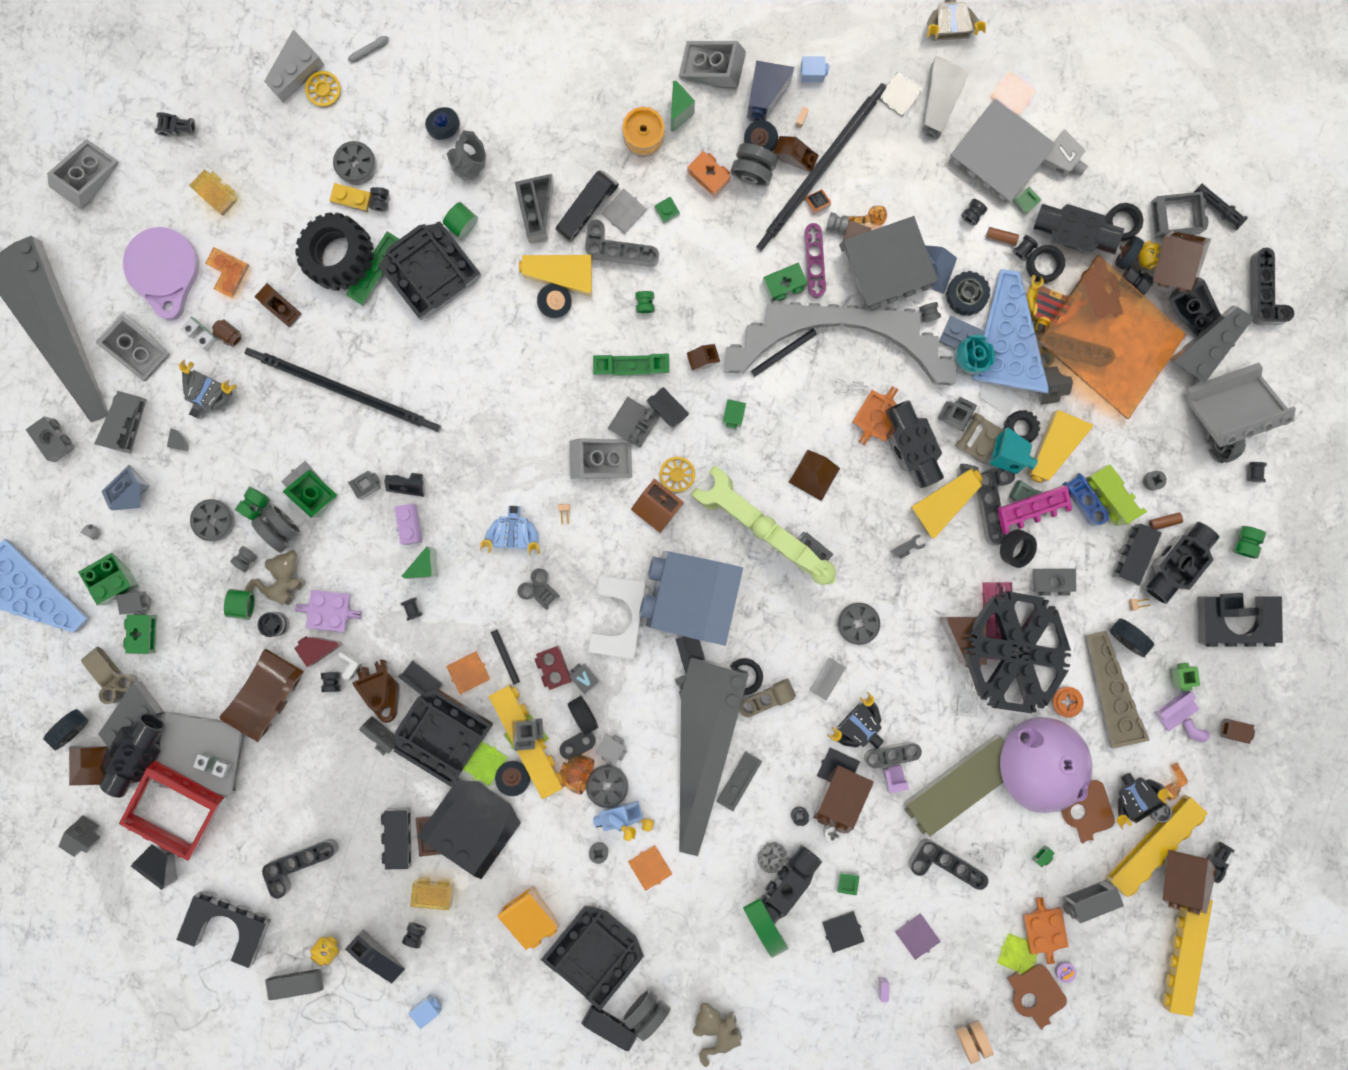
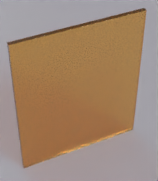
(1112, 337)

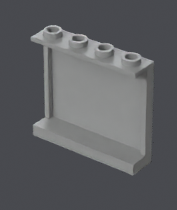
(1002, 150)
(1238, 405)
(190, 735)

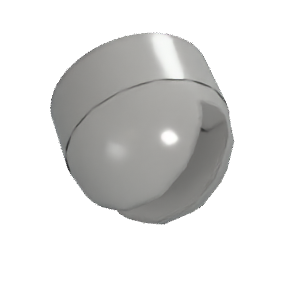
(90, 531)

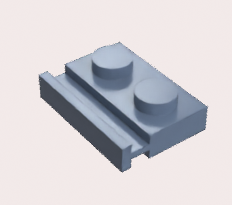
(957, 331)

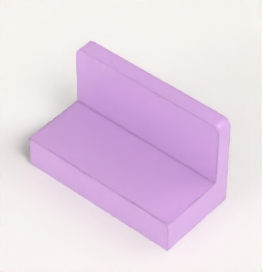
(1177, 710)

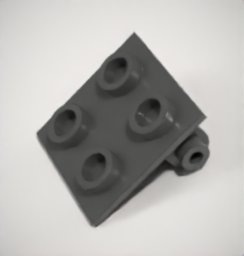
(634, 422)

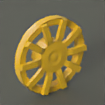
(323, 89)
(677, 474)

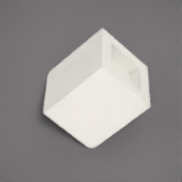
(347, 665)

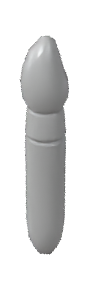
(380, 41)

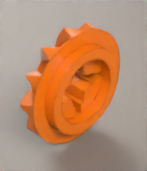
(1072, 709)

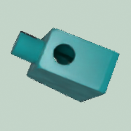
(1012, 452)

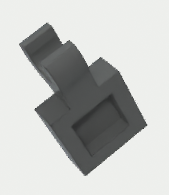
(903, 550)

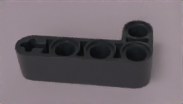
(585, 205)
(1265, 259)
(985, 508)
(301, 862)
(950, 866)

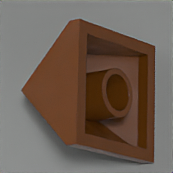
(814, 474)
(86, 765)

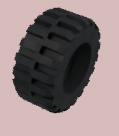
(319, 235)

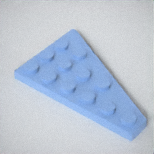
(1013, 338)
(32, 595)

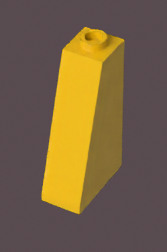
(568, 271)
(1058, 442)
(943, 504)

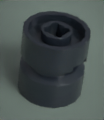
(1139, 280)
(273, 624)

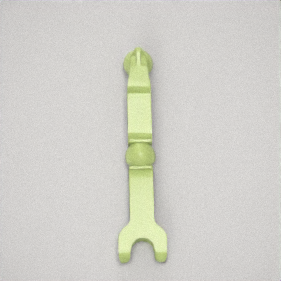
(764, 527)

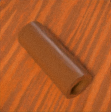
(1002, 236)
(1166, 521)

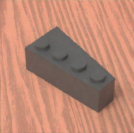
(1212, 344)

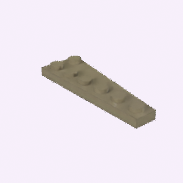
(1118, 708)

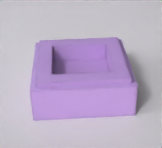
(883, 989)

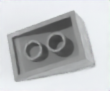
(713, 62)
(81, 173)
(132, 346)
(600, 458)

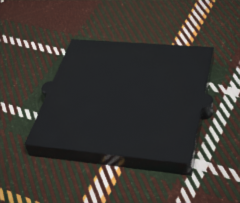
(833, 759)
(843, 931)

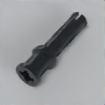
(1227, 212)

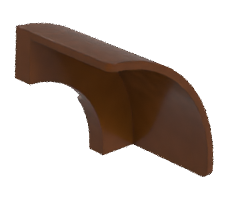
(262, 696)

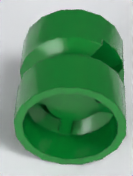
(256, 498)
(1249, 542)

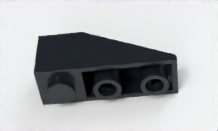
(374, 957)

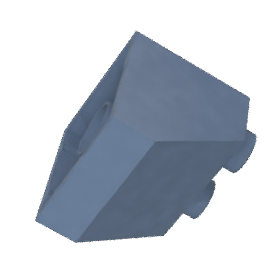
(691, 596)

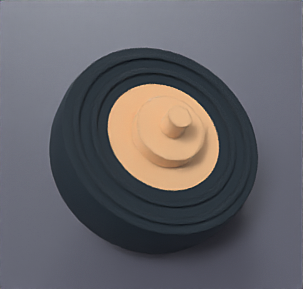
(554, 300)

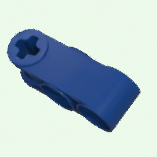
(1077, 494)

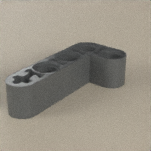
(622, 247)

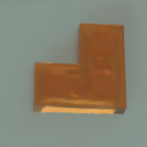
(232, 271)

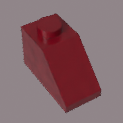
(315, 649)

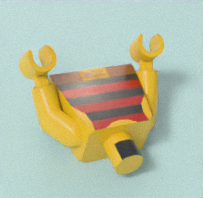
(1043, 304)

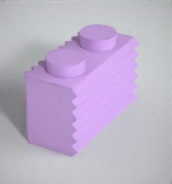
(408, 524)

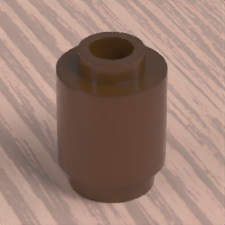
(226, 333)

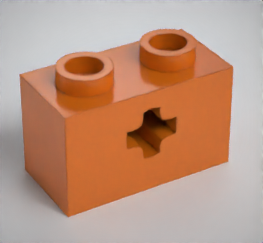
(712, 183)

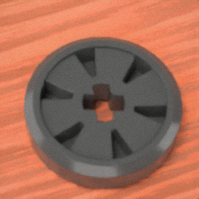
(348, 153)
(207, 531)
(863, 634)
(606, 798)

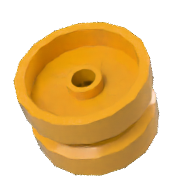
(644, 120)

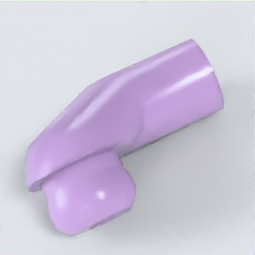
(1194, 733)

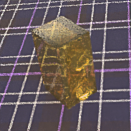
(213, 192)
(432, 894)

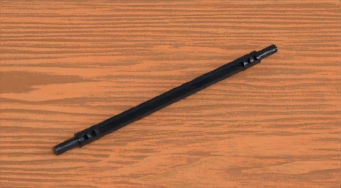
(821, 167)
(342, 389)

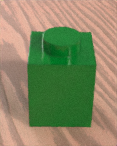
(734, 414)

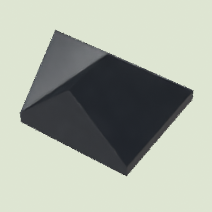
(156, 867)

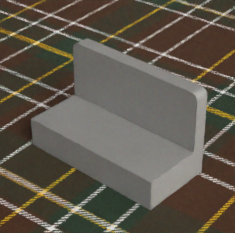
(827, 678)

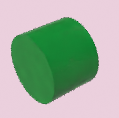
(460, 220)
(239, 604)

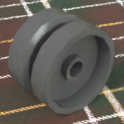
(754, 164)
(276, 528)
(646, 1014)

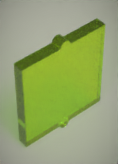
(485, 763)
(1016, 954)

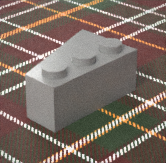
(292, 67)

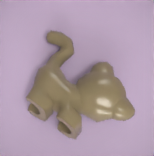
(281, 568)
(710, 1023)

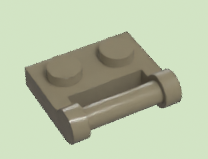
(985, 440)

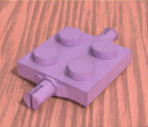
(328, 611)

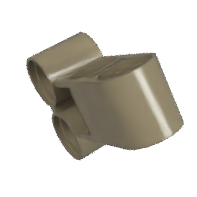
(107, 675)
(780, 694)

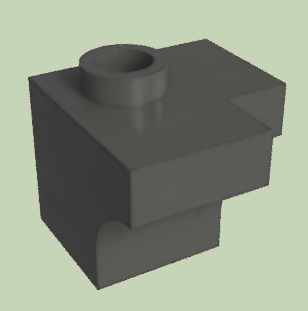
(1058, 386)
(957, 413)
(526, 732)
(80, 837)

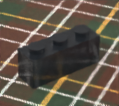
(1136, 554)
(396, 838)

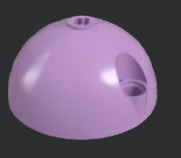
(1050, 771)

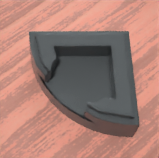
(177, 440)

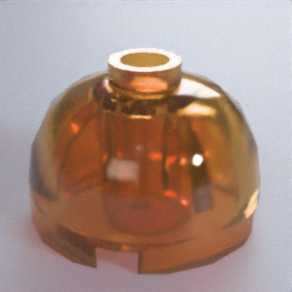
(576, 773)

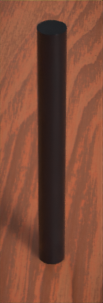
(782, 353)

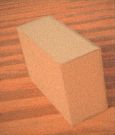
(801, 118)

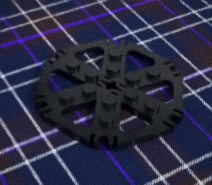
(1012, 664)

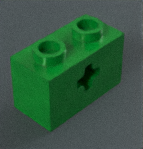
(791, 274)
(147, 641)

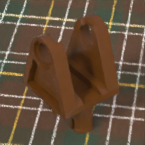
(378, 690)

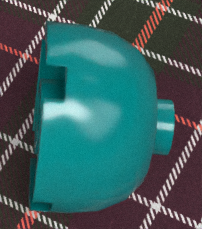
(975, 354)

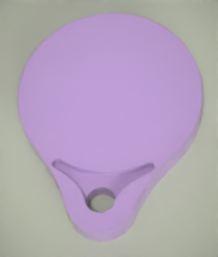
(161, 269)

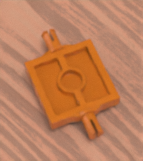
(872, 415)
(1045, 930)

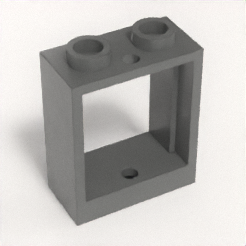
(1160, 213)
(1092, 901)

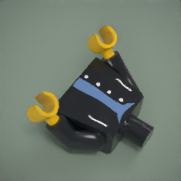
(860, 725)
(1139, 799)

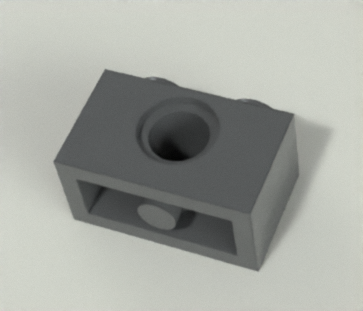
(40, 434)
(1065, 577)

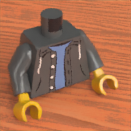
(204, 391)

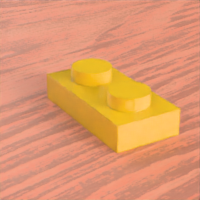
(350, 197)

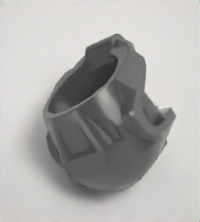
(461, 162)

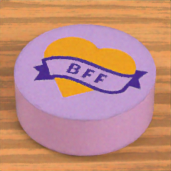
(1065, 972)

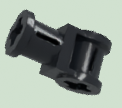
(171, 125)
(1219, 860)

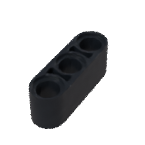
(609, 1028)

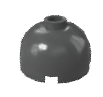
(1225, 453)

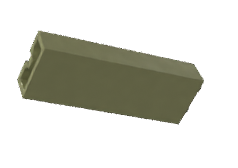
(957, 788)

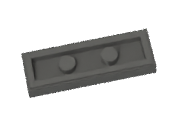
(739, 781)

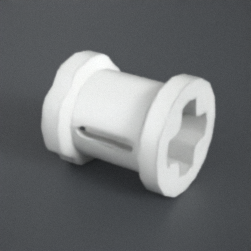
(835, 838)

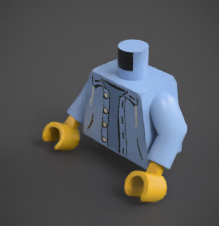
(512, 533)
(622, 816)

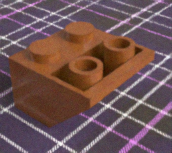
(657, 505)

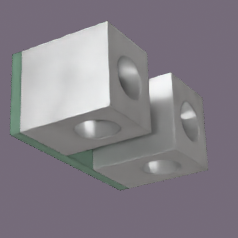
(196, 328)
(217, 765)

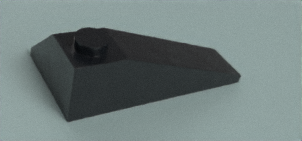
(1195, 307)

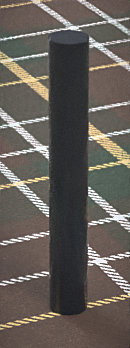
(505, 656)

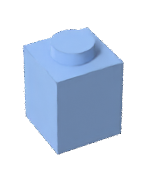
(813, 68)
(425, 1011)

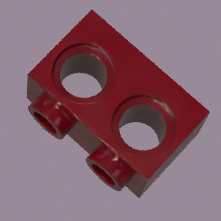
(559, 665)

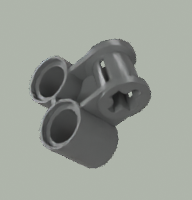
(539, 590)

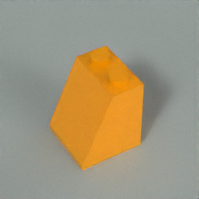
(529, 918)

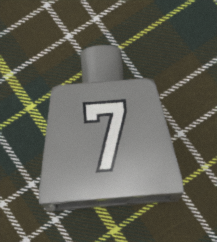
(1065, 156)

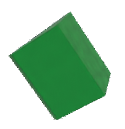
(682, 106)
(310, 494)
(423, 566)

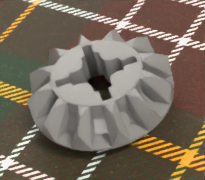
(775, 864)

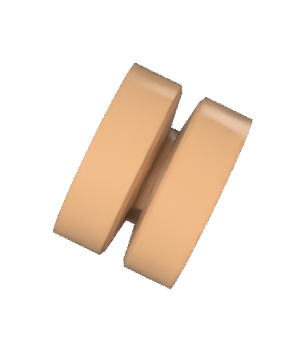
(974, 1042)

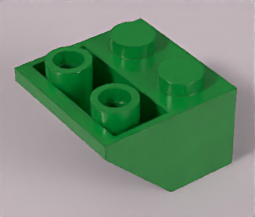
(107, 579)

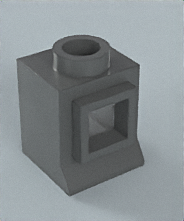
(365, 484)

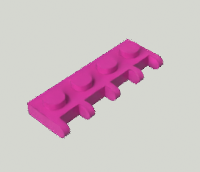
(1034, 507)

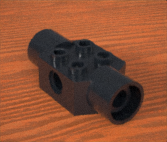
(1078, 229)
(914, 444)
(1182, 562)
(131, 754)
(796, 874)

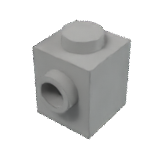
(612, 749)

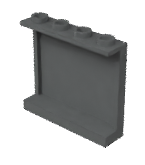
(890, 262)

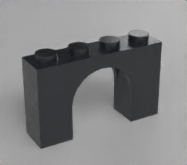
(1265, 630)
(250, 925)

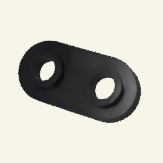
(577, 745)

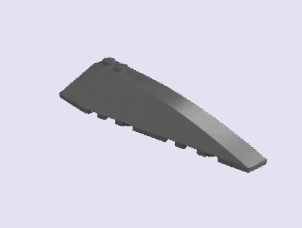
(38, 304)
(708, 719)

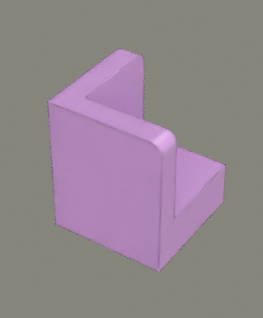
(895, 779)

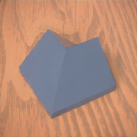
(943, 265)
(125, 490)

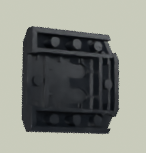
(428, 268)
(440, 735)
(471, 826)
(594, 954)

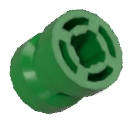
(645, 301)

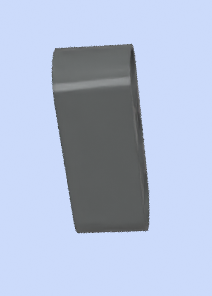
(902, 756)
(294, 984)

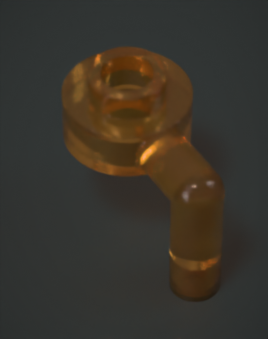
(877, 216)
(1174, 788)

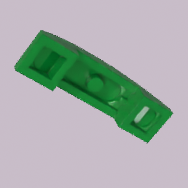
(631, 365)
(765, 928)

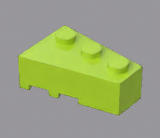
(1114, 497)

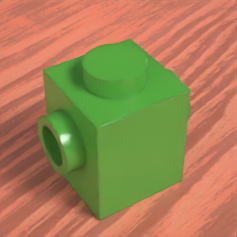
(1185, 676)

